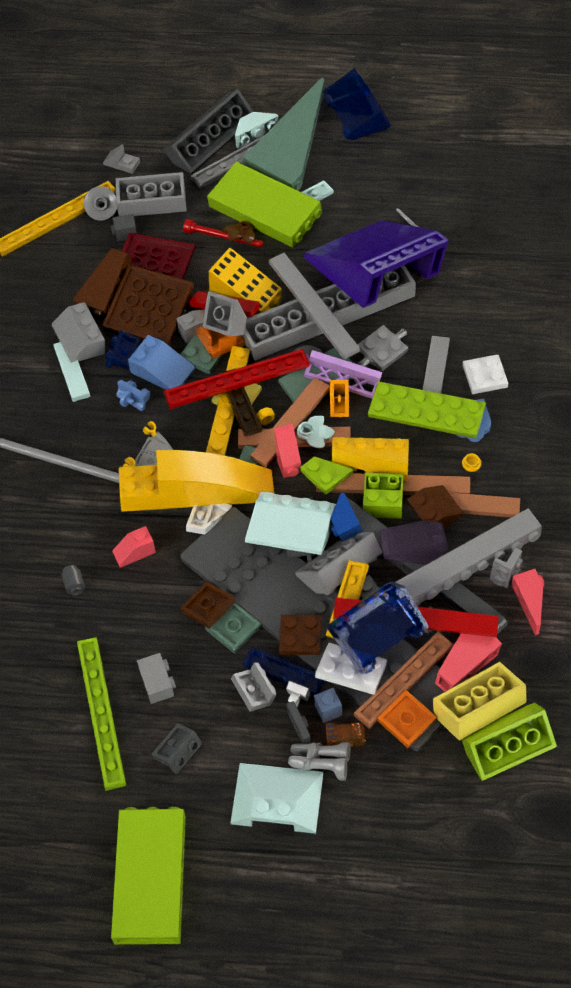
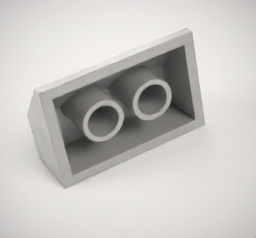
(79, 333)

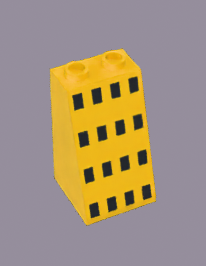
(240, 279)

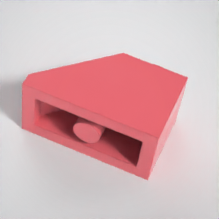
(134, 547)

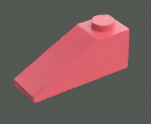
(287, 450)
(529, 591)

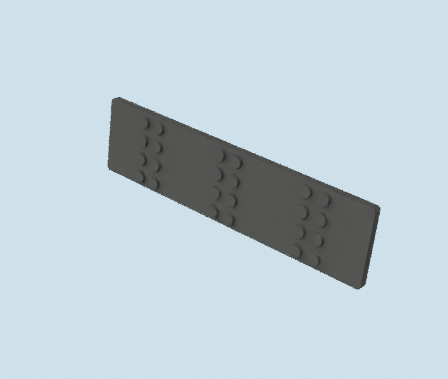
(267, 587)

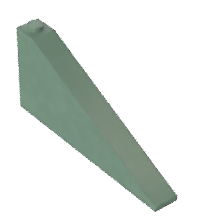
(287, 145)

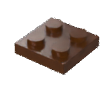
(208, 604)
(300, 635)

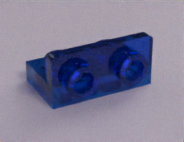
(122, 349)

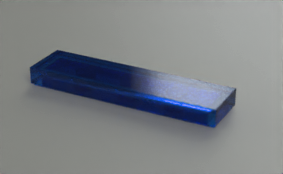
(283, 670)

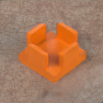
(218, 343)

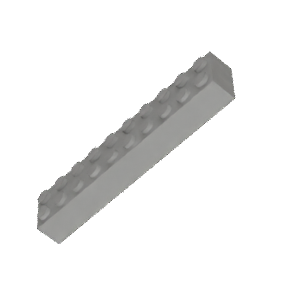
(291, 323)

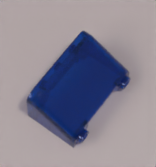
(356, 106)
(377, 625)

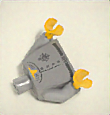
(147, 455)

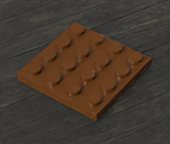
(148, 304)

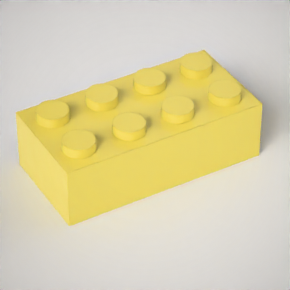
(479, 700)

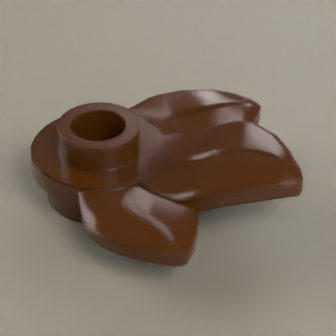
(241, 230)

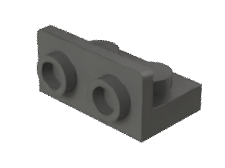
(177, 748)

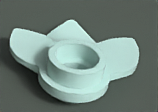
(316, 431)

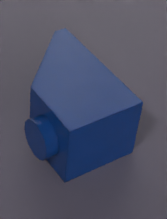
(344, 519)

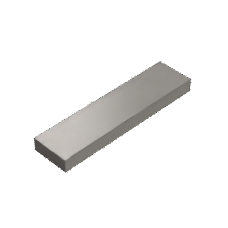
(436, 364)

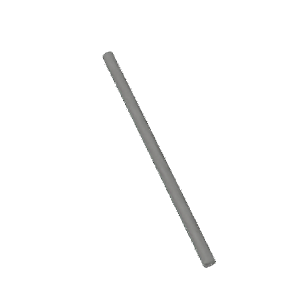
(59, 460)

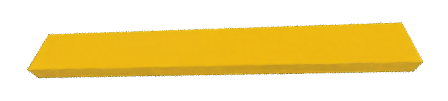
(45, 223)

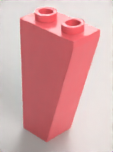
(466, 659)

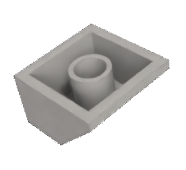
(224, 315)

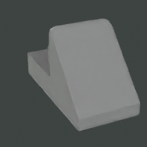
(119, 160)

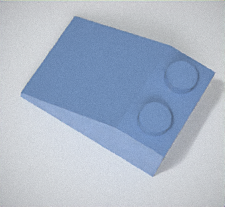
(160, 364)

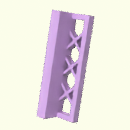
(344, 368)

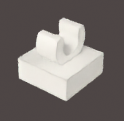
(297, 693)

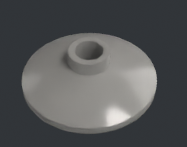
(98, 195)

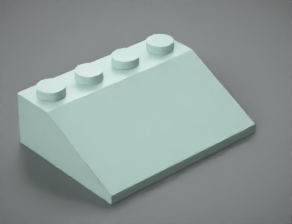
(290, 523)

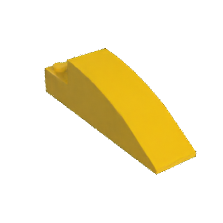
(191, 480)

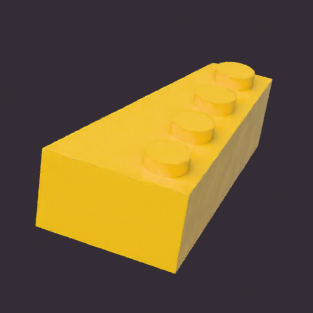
(372, 454)

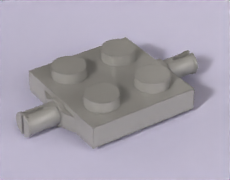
(382, 348)

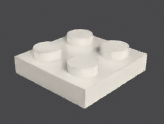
(485, 374)

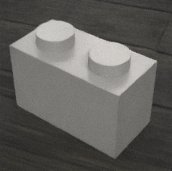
(155, 678)

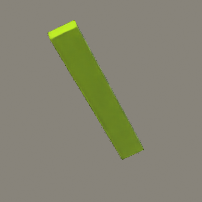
(101, 714)

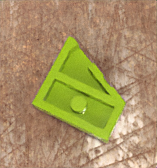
(325, 474)

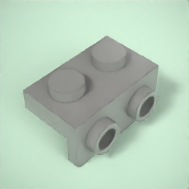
(503, 572)
(254, 687)

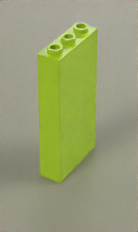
(265, 204)
(149, 876)

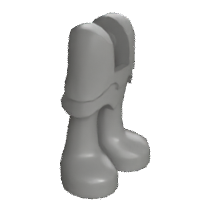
(313, 761)

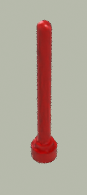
(192, 227)

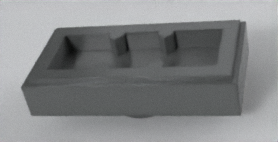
(299, 722)

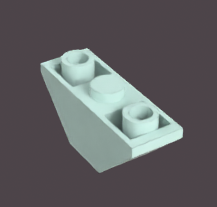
(253, 127)

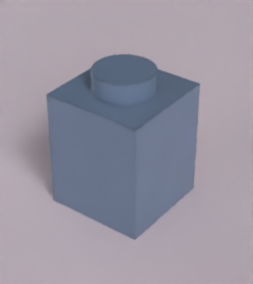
(328, 705)

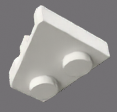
(206, 517)

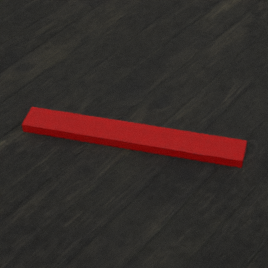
(236, 378)
(441, 619)

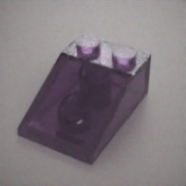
(414, 542)

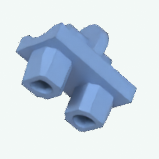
(131, 395)

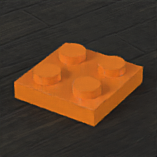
(406, 719)

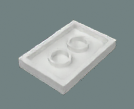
(339, 669)

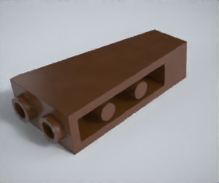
(103, 283)

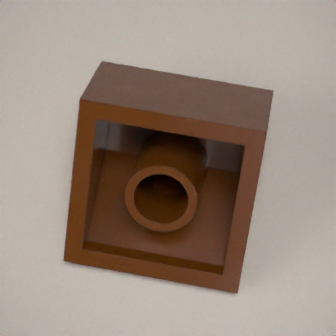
(435, 505)

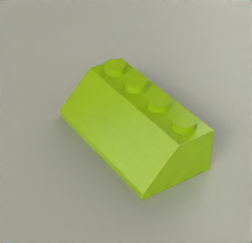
(509, 741)

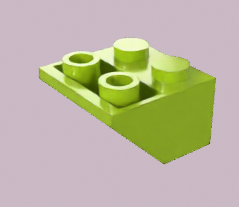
(383, 495)

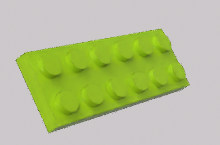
(427, 409)

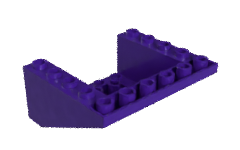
(364, 256)

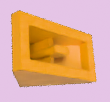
(339, 398)

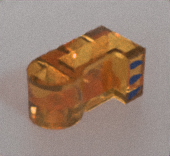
(350, 733)

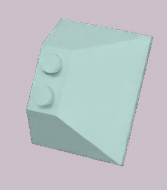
(277, 796)

